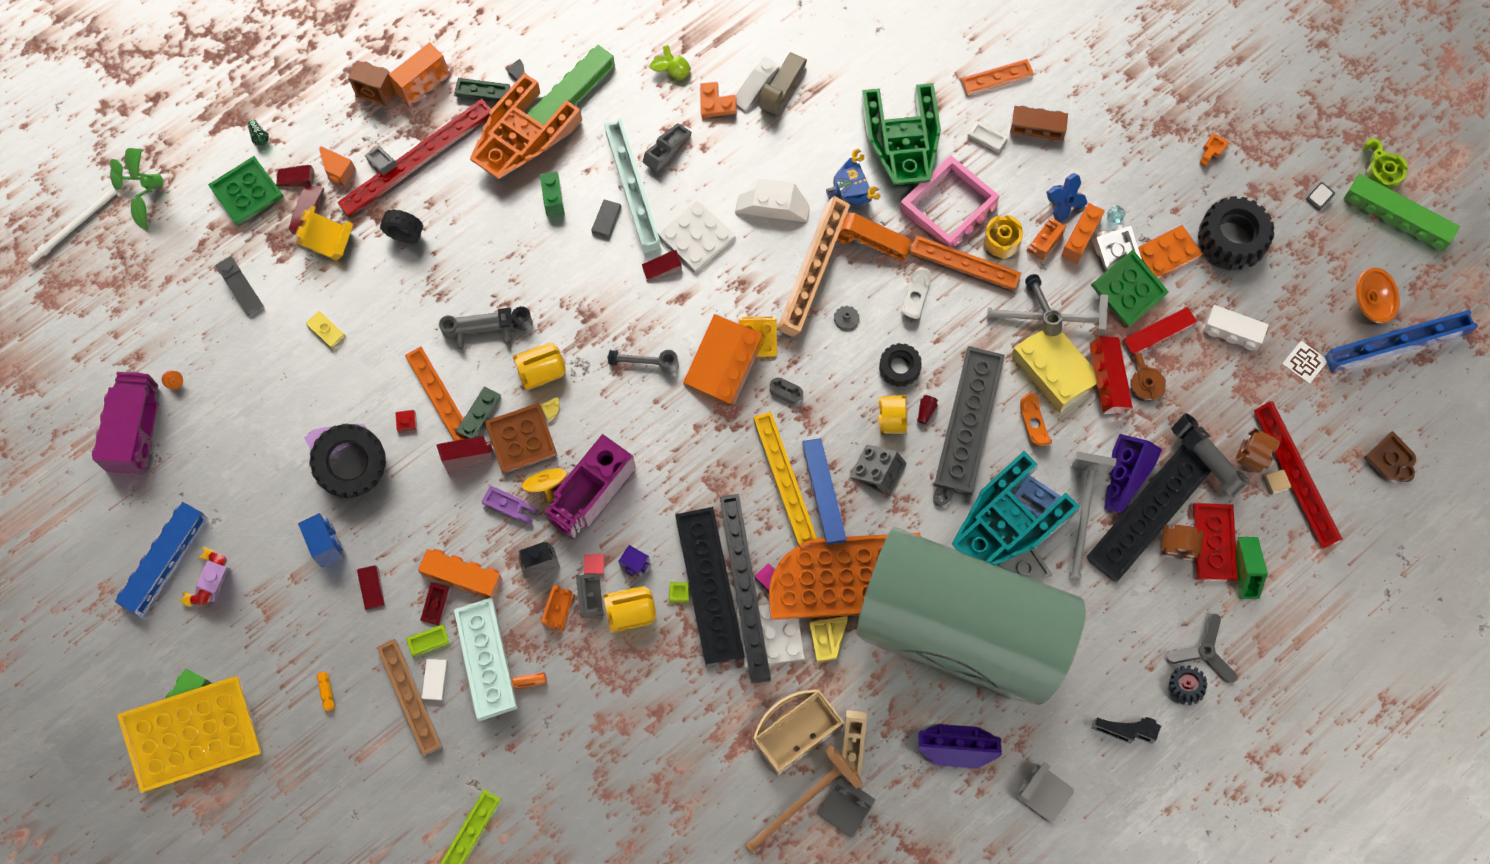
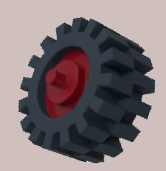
(1187, 685)

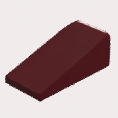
(295, 176)
(662, 266)
(371, 587)
(436, 603)

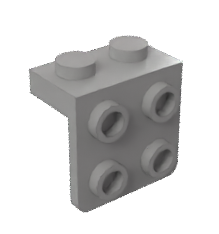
(1045, 792)

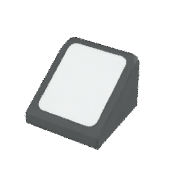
(1320, 195)

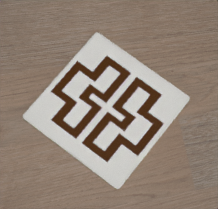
(1305, 362)

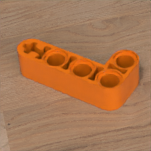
(874, 235)

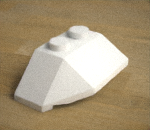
(773, 200)

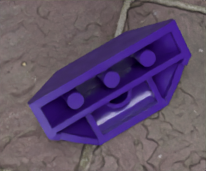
(959, 745)

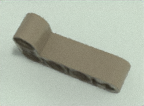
(774, 95)

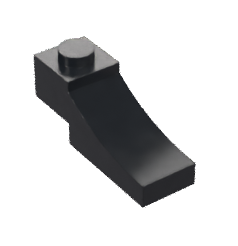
(1144, 729)

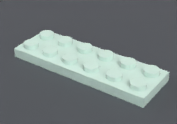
(485, 659)

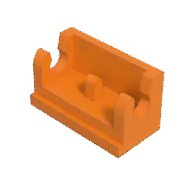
(1046, 238)
(557, 608)

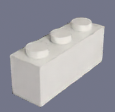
(1235, 328)

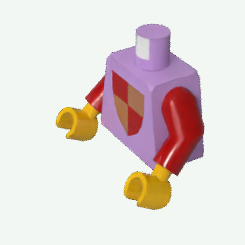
(210, 580)

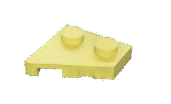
(827, 637)

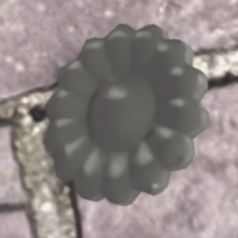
(846, 317)

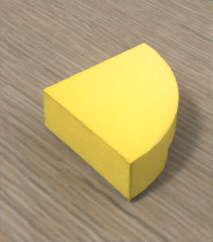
(551, 409)

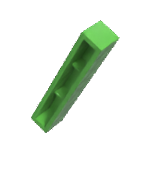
(574, 83)
(1401, 212)

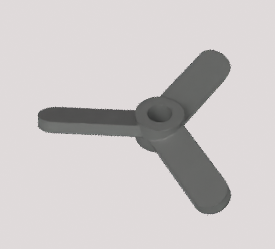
(1207, 643)

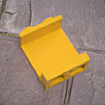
(323, 234)

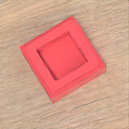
(594, 564)

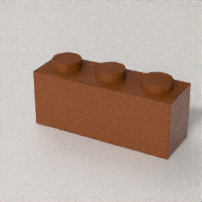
(1039, 123)

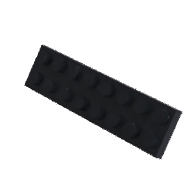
(1149, 513)
(709, 586)

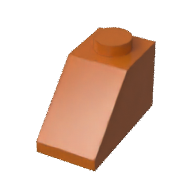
(336, 166)

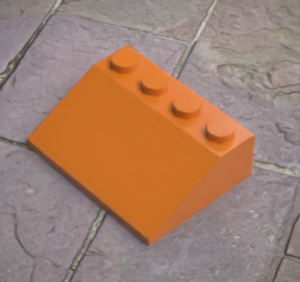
(724, 359)

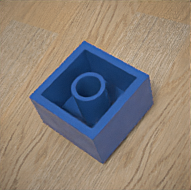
(321, 540)

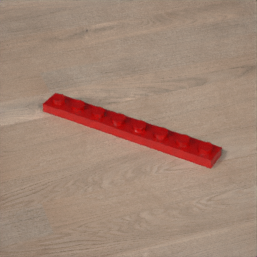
(1299, 476)

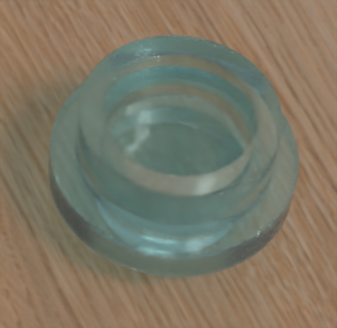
(1115, 214)

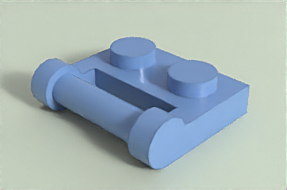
(1038, 494)

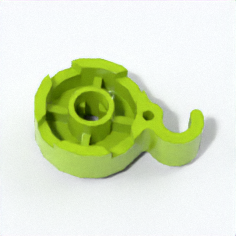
(1385, 167)

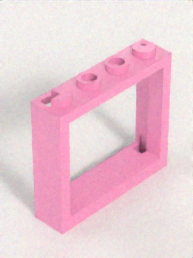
(950, 164)

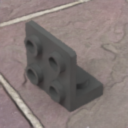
(879, 467)
(846, 807)

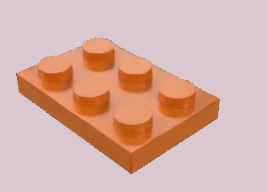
(1169, 251)

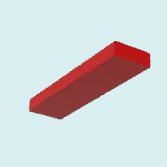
(1159, 331)

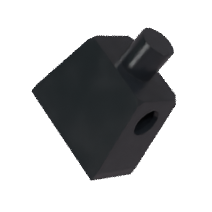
(537, 559)

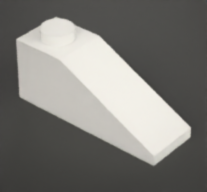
(750, 90)

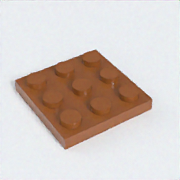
(521, 438)

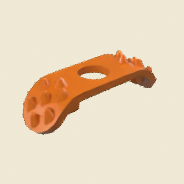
(1030, 410)

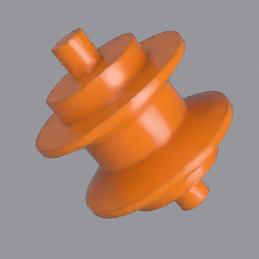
(172, 379)

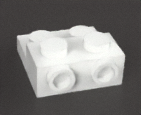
(1114, 245)

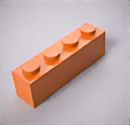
(460, 574)

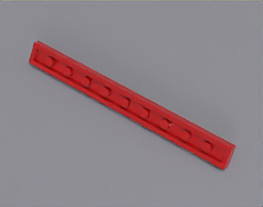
(415, 158)

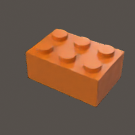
(419, 74)

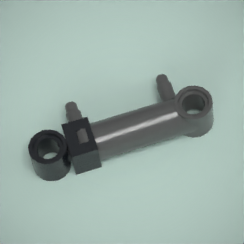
(498, 321)
(1198, 440)

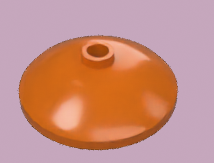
(1377, 295)

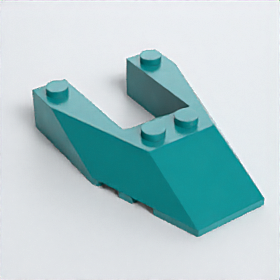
(1001, 525)

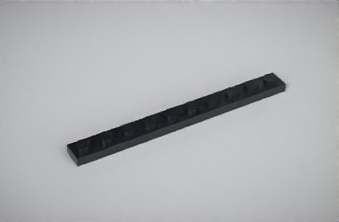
(745, 589)

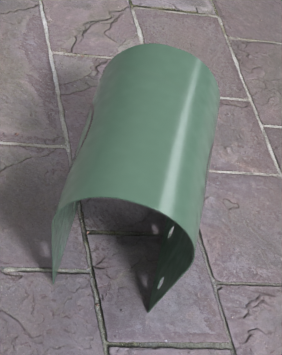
(970, 618)

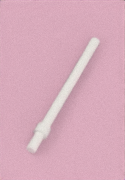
(45, 249)

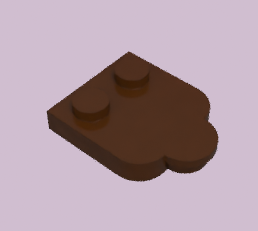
(1392, 459)

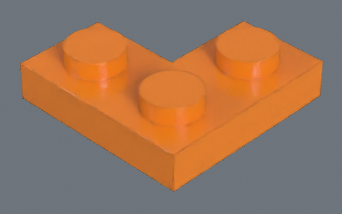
(713, 105)

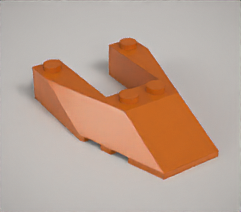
(513, 136)

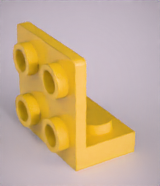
(768, 327)

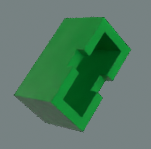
(552, 194)

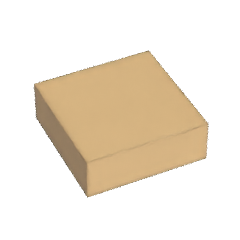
(1277, 482)

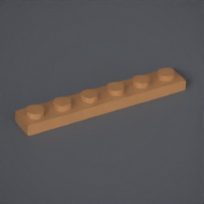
(409, 697)

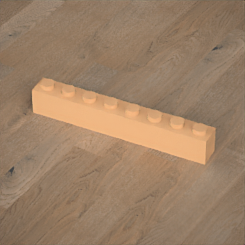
(813, 267)

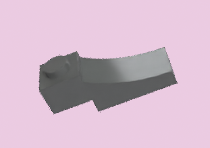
(666, 146)
(239, 285)

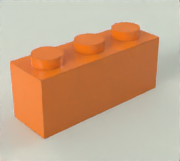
(1082, 233)

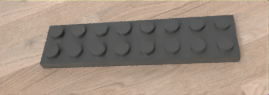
(969, 420)

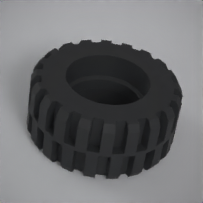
(1243, 213)
(321, 454)

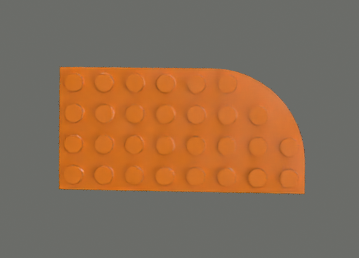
(824, 578)

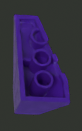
(1133, 465)

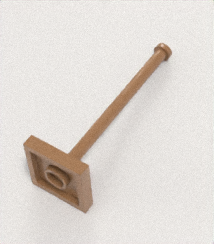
(841, 767)

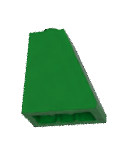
(1250, 568)

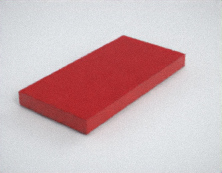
(1218, 551)

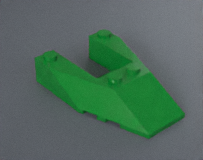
(908, 143)

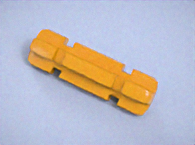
(325, 691)

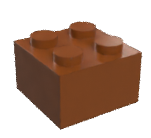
(371, 83)

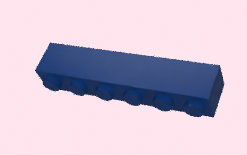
(160, 559)

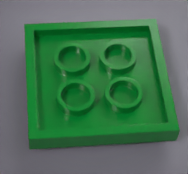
(246, 190)
(1130, 288)

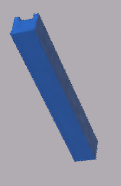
(1400, 341)

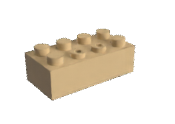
(794, 729)

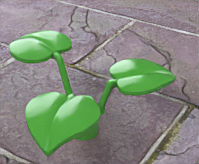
(147, 181)

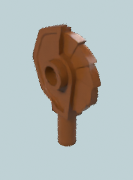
(1147, 382)

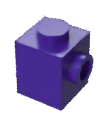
(634, 562)

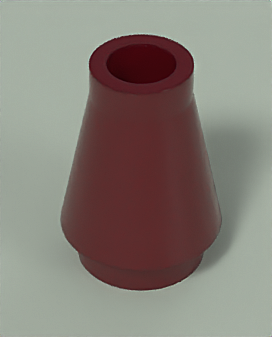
(926, 408)

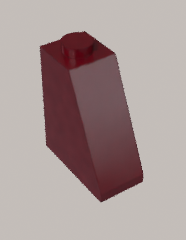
(464, 453)

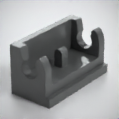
(589, 595)

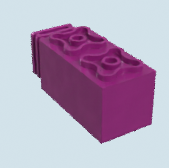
(127, 424)
(590, 486)

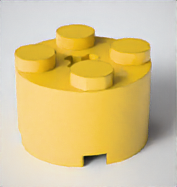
(1003, 236)
(893, 414)

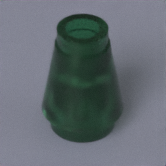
(257, 133)

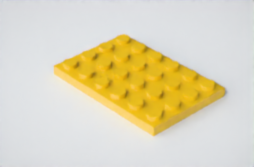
(189, 733)

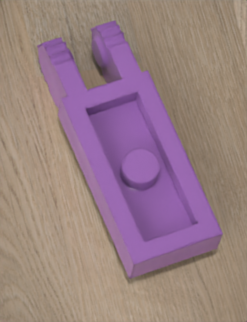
(508, 504)

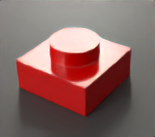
(406, 420)

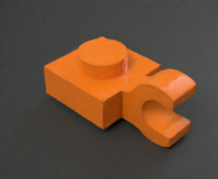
(1213, 147)

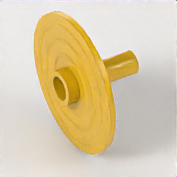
(545, 481)

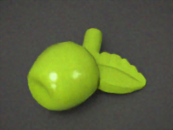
(676, 67)

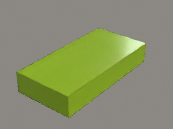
(428, 640)

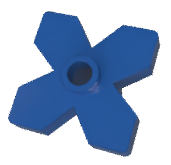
(1066, 197)

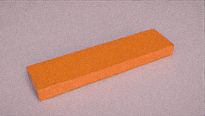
(997, 77)

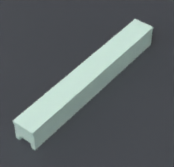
(632, 186)

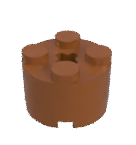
(1257, 450)
(1182, 541)

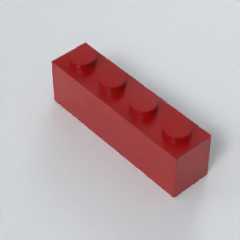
(1111, 375)

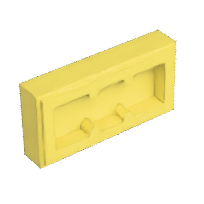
(325, 329)

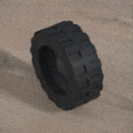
(401, 226)
(907, 352)

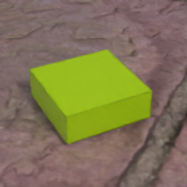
(679, 592)

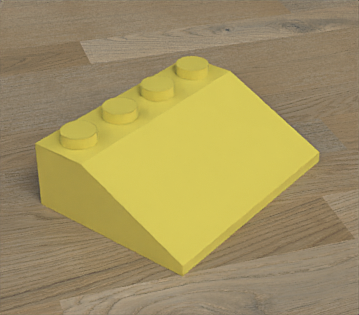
(1055, 368)

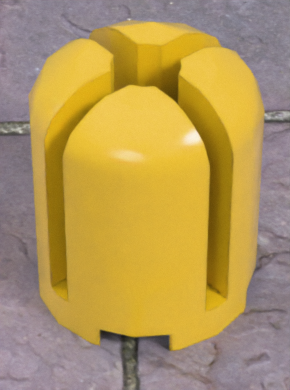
(540, 365)
(630, 608)

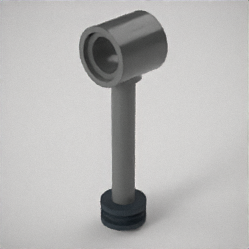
(1052, 318)
(614, 357)

